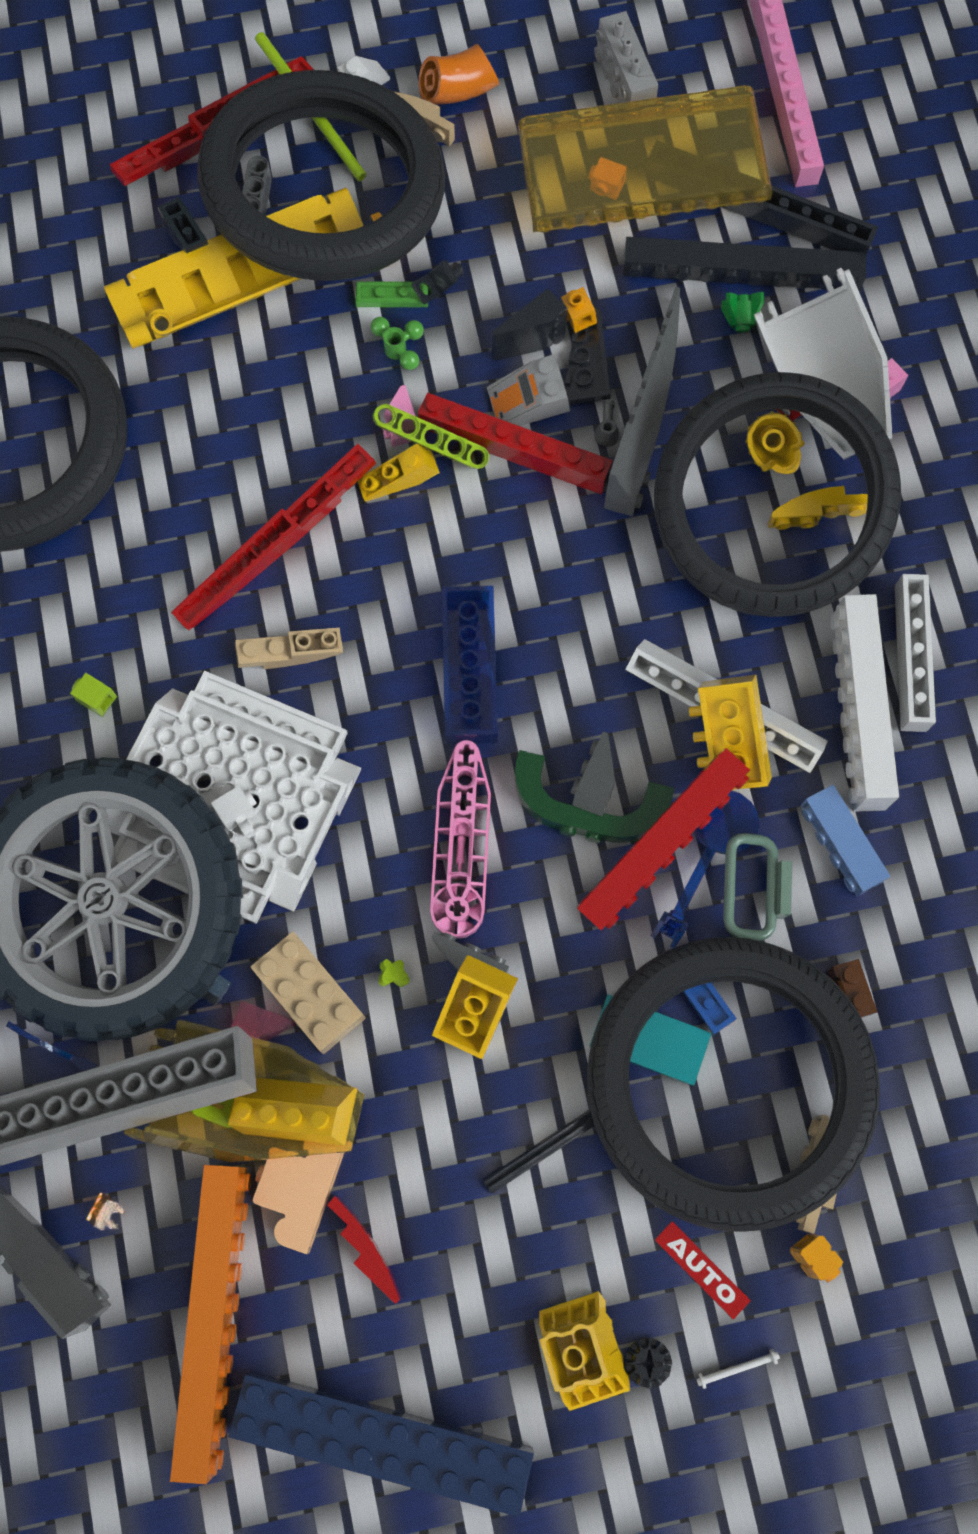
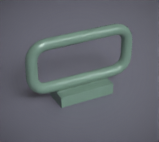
(777, 889)

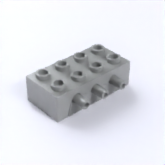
(624, 60)

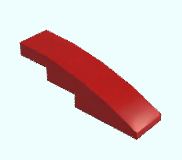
(371, 1260)

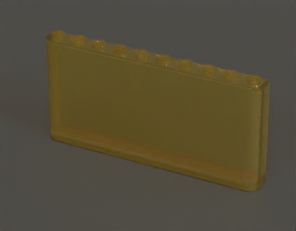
(644, 158)

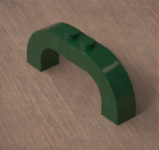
(573, 820)

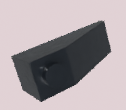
(181, 226)

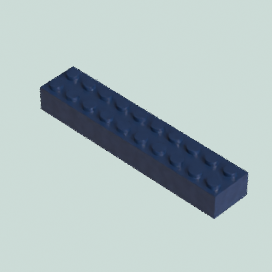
(382, 1443)

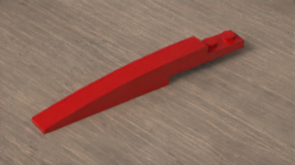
(184, 141)
(274, 538)

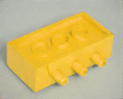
(734, 722)

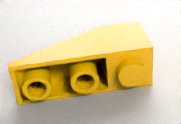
(399, 473)

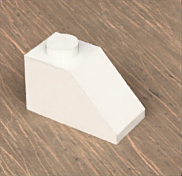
(365, 68)

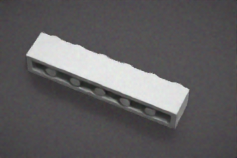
(914, 653)

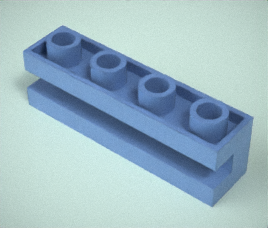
(844, 840)

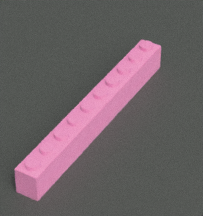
(788, 91)

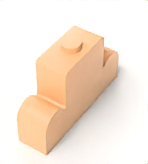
(301, 1192)

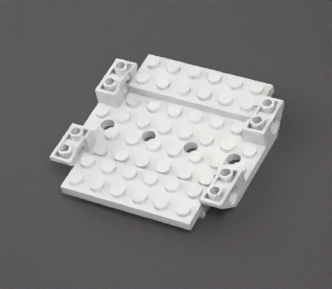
(263, 749)

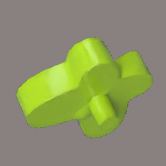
(393, 973)

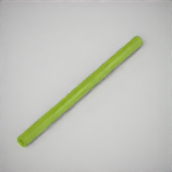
(322, 123)

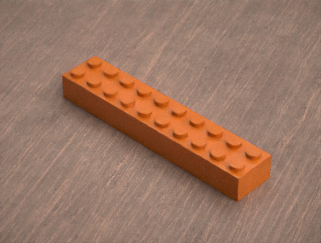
(210, 1325)

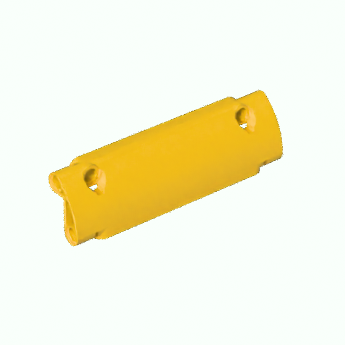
(215, 276)

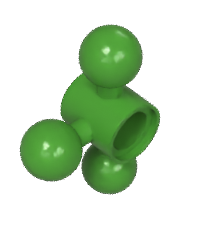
(413, 330)

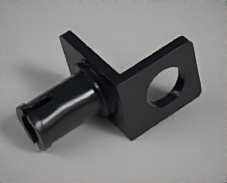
(438, 280)

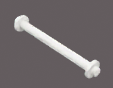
(703, 1380)

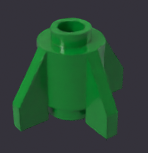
(741, 309)

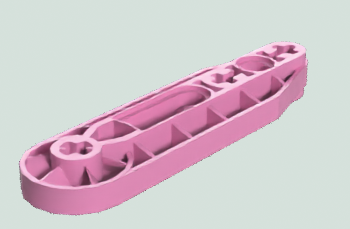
(461, 825)

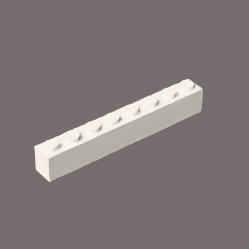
(682, 682)

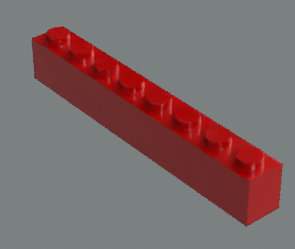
(519, 444)
(663, 838)

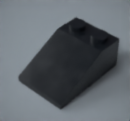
(531, 328)

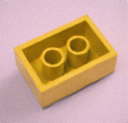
(474, 1006)

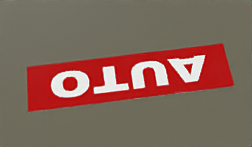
(702, 1270)

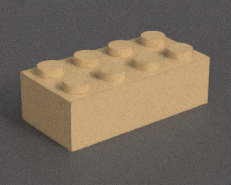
(308, 992)

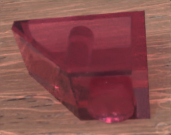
(260, 1022)

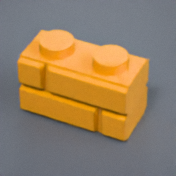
(817, 1257)

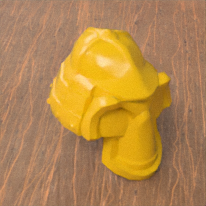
(775, 443)

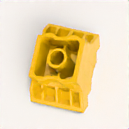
(582, 1351)

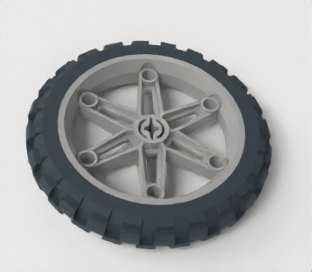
(206, 932)

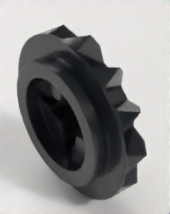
(639, 1351)

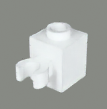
(235, 810)

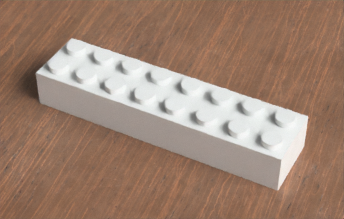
(864, 704)

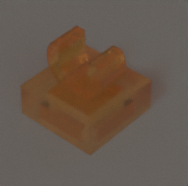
(102, 1211)

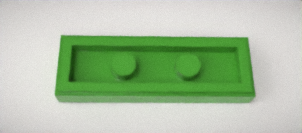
(388, 294)

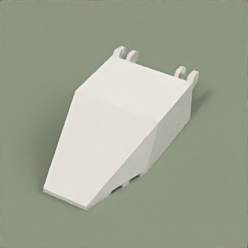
(834, 343)

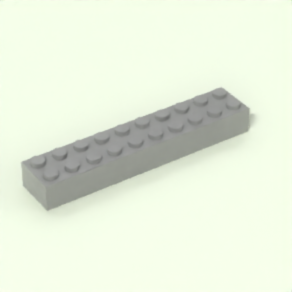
(126, 1094)

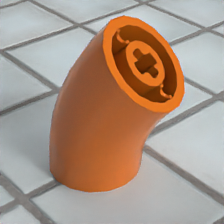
(456, 76)

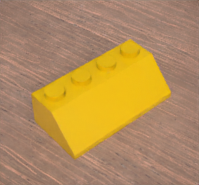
(295, 1111)

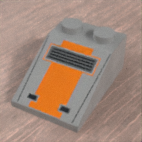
(530, 393)

